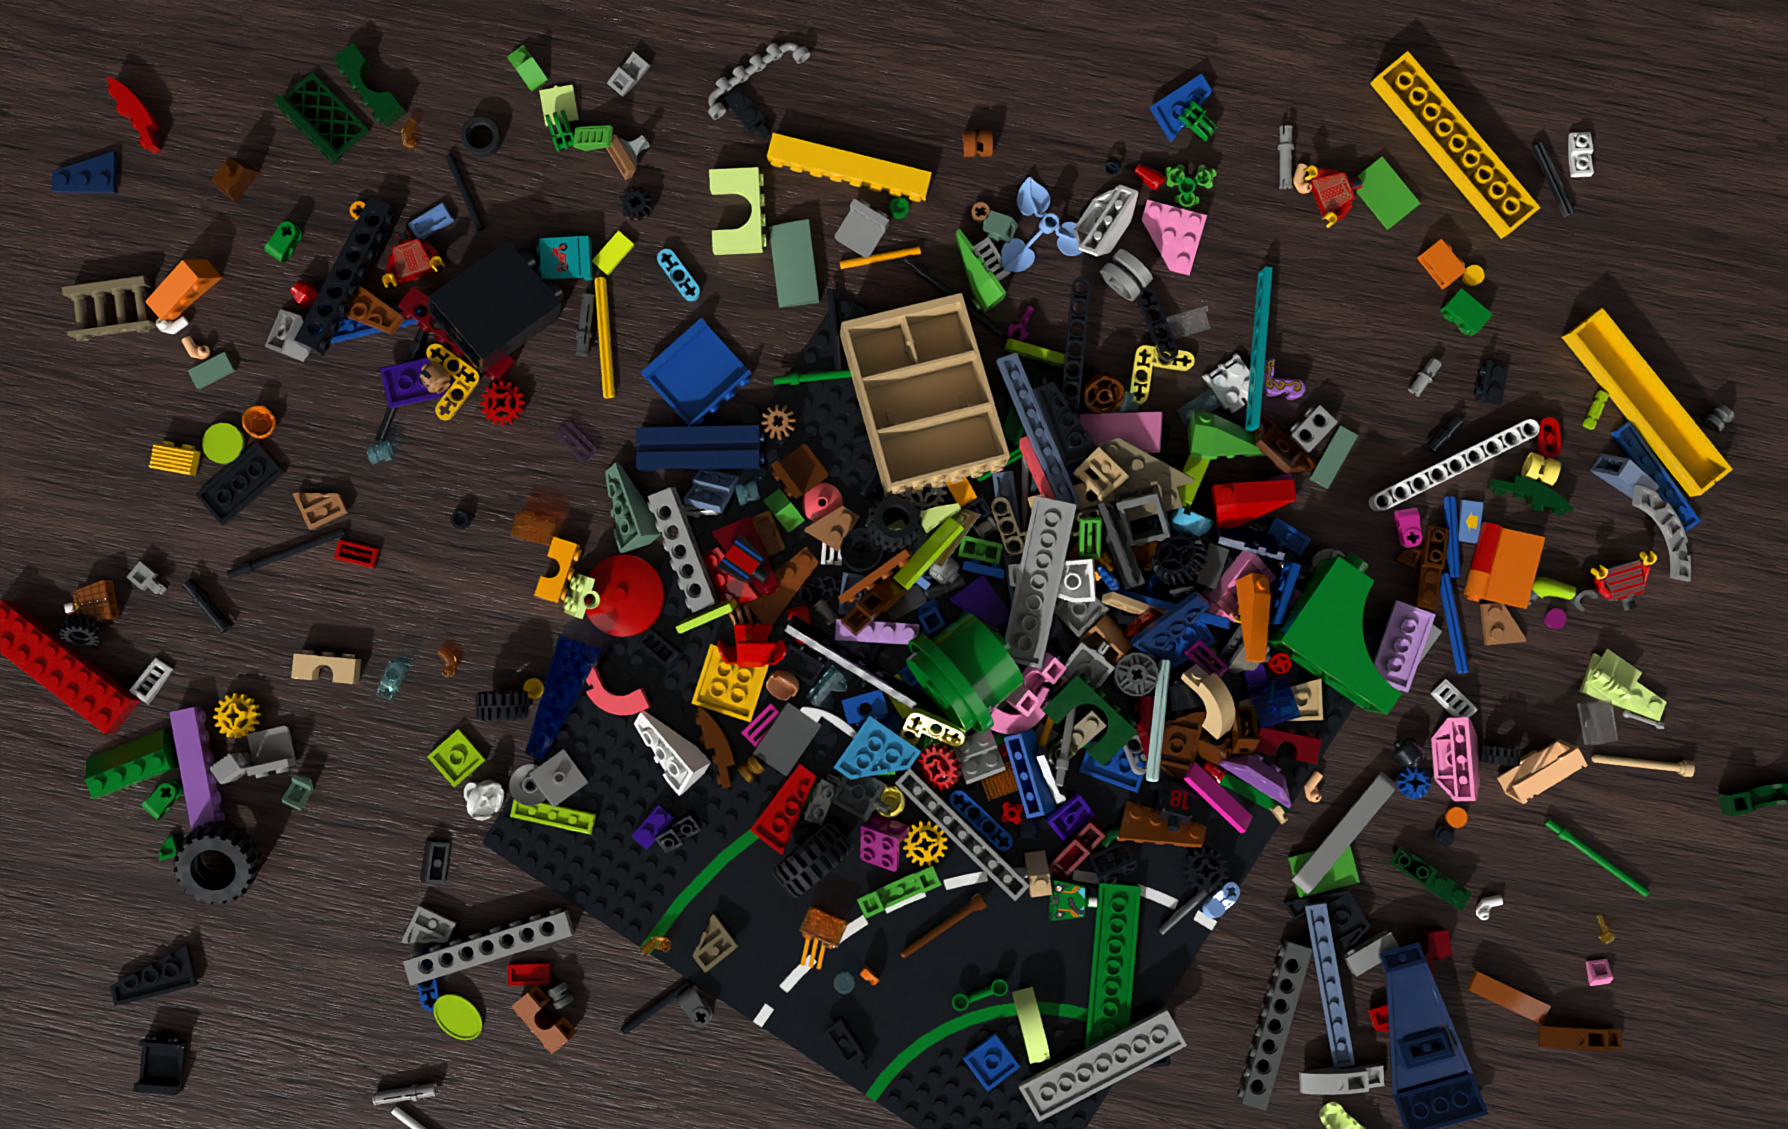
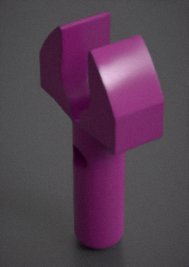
(1022, 324)

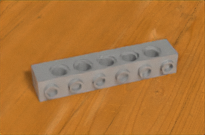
(685, 537)

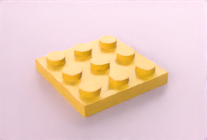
(729, 687)

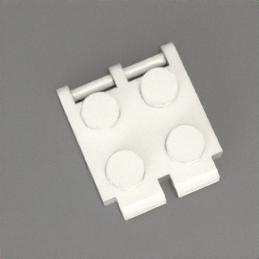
(1230, 384)

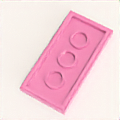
(1138, 428)

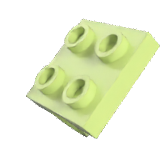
(580, 587)

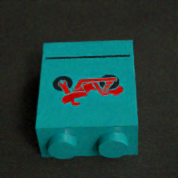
(565, 258)

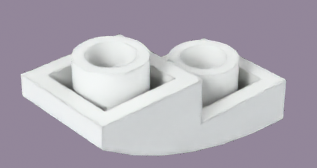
(1579, 152)

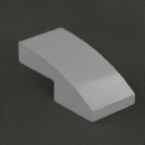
(629, 74)

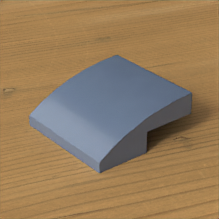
(711, 490)

